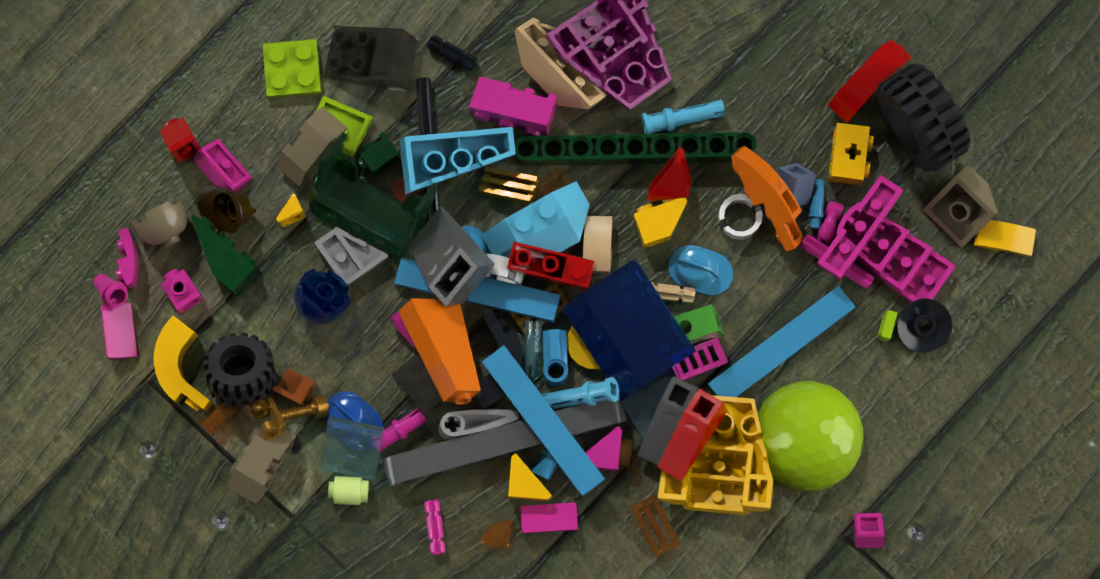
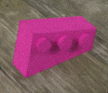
(513, 107)

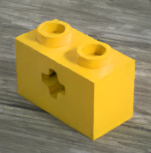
(847, 138)

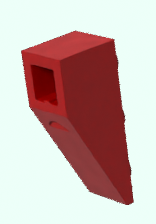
(552, 266)
(692, 434)

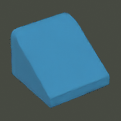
(544, 465)

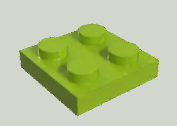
(292, 68)

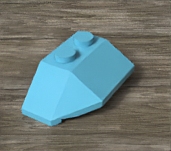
(547, 223)

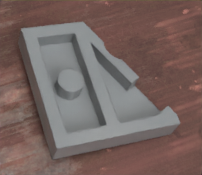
(349, 255)

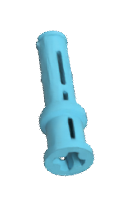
(670, 119)
(589, 393)

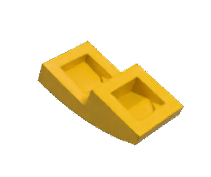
(1006, 237)

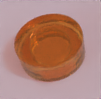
(625, 453)

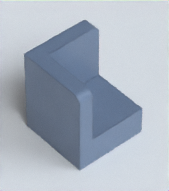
(799, 181)

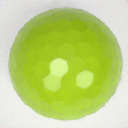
(810, 435)

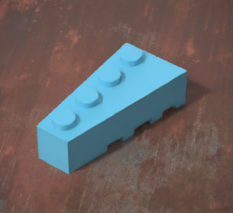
(448, 155)

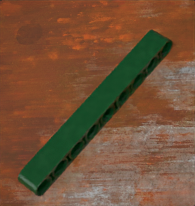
(621, 142)

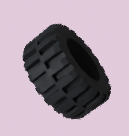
(923, 117)

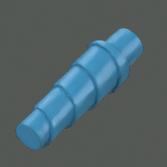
(817, 205)

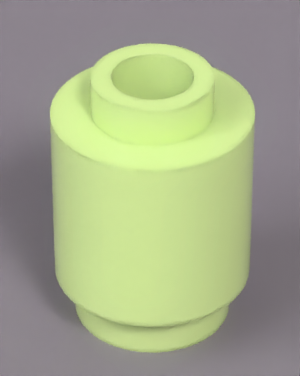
(348, 490)

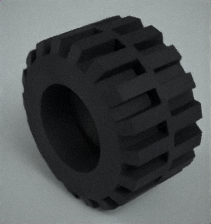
(239, 352)

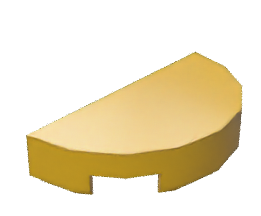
(579, 352)

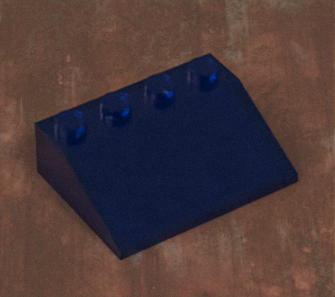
(628, 329)

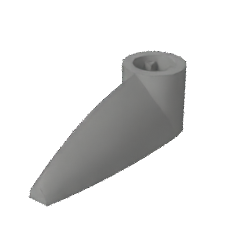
(474, 421)

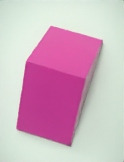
(607, 451)

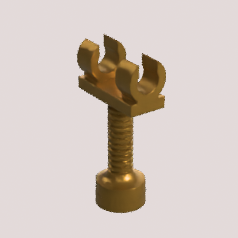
(276, 425)

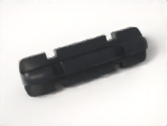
(452, 52)

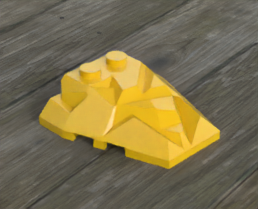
(730, 470)

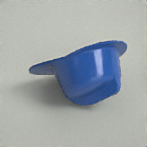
(352, 407)

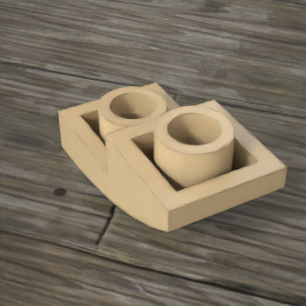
(598, 242)

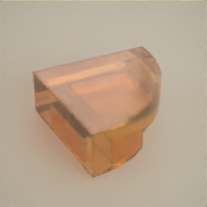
(498, 534)

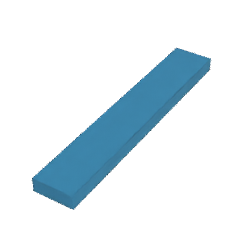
(490, 294)
(782, 344)
(543, 420)

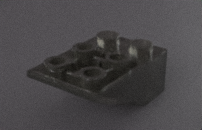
(371, 56)

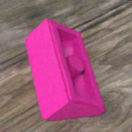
(221, 166)
(119, 332)
(549, 518)

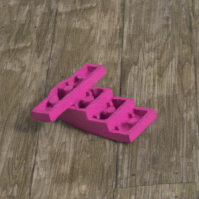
(885, 247)

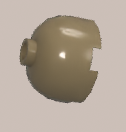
(162, 224)

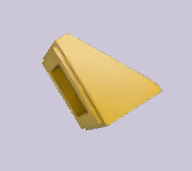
(291, 212)

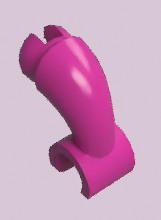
(828, 227)

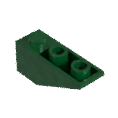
(224, 262)

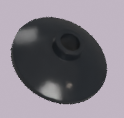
(930, 336)

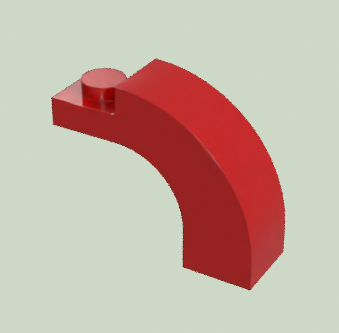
(864, 81)

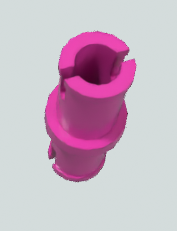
(401, 428)

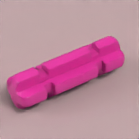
(434, 527)

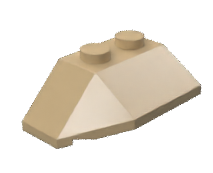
(551, 71)

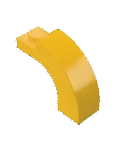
(168, 358)

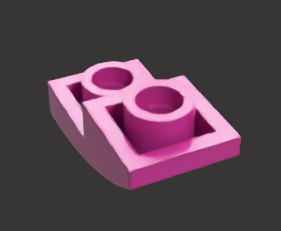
(129, 265)

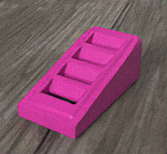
(722, 360)

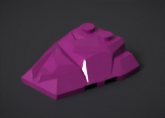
(614, 49)

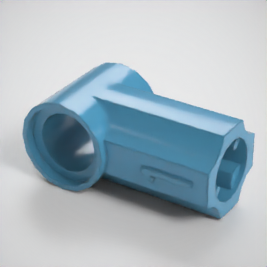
(555, 355)

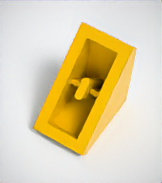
(524, 483)

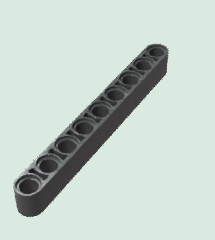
(495, 443)

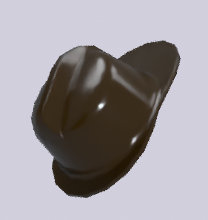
(225, 207)

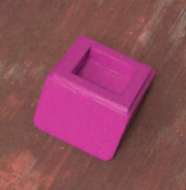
(868, 530)

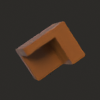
(295, 387)

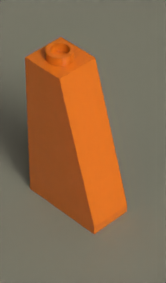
(443, 346)

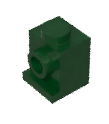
(378, 156)

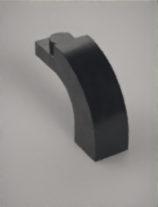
(490, 392)

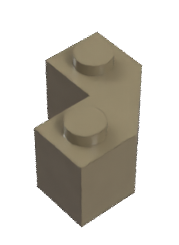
(303, 157)
(258, 464)

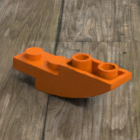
(765, 186)

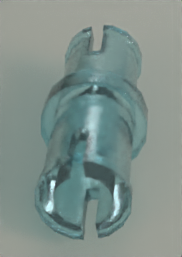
(532, 347)

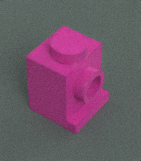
(187, 297)

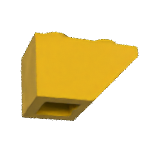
(658, 222)

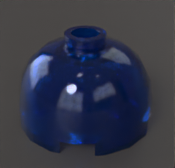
(321, 296)

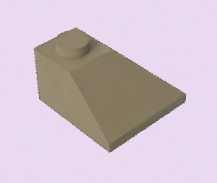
(963, 206)

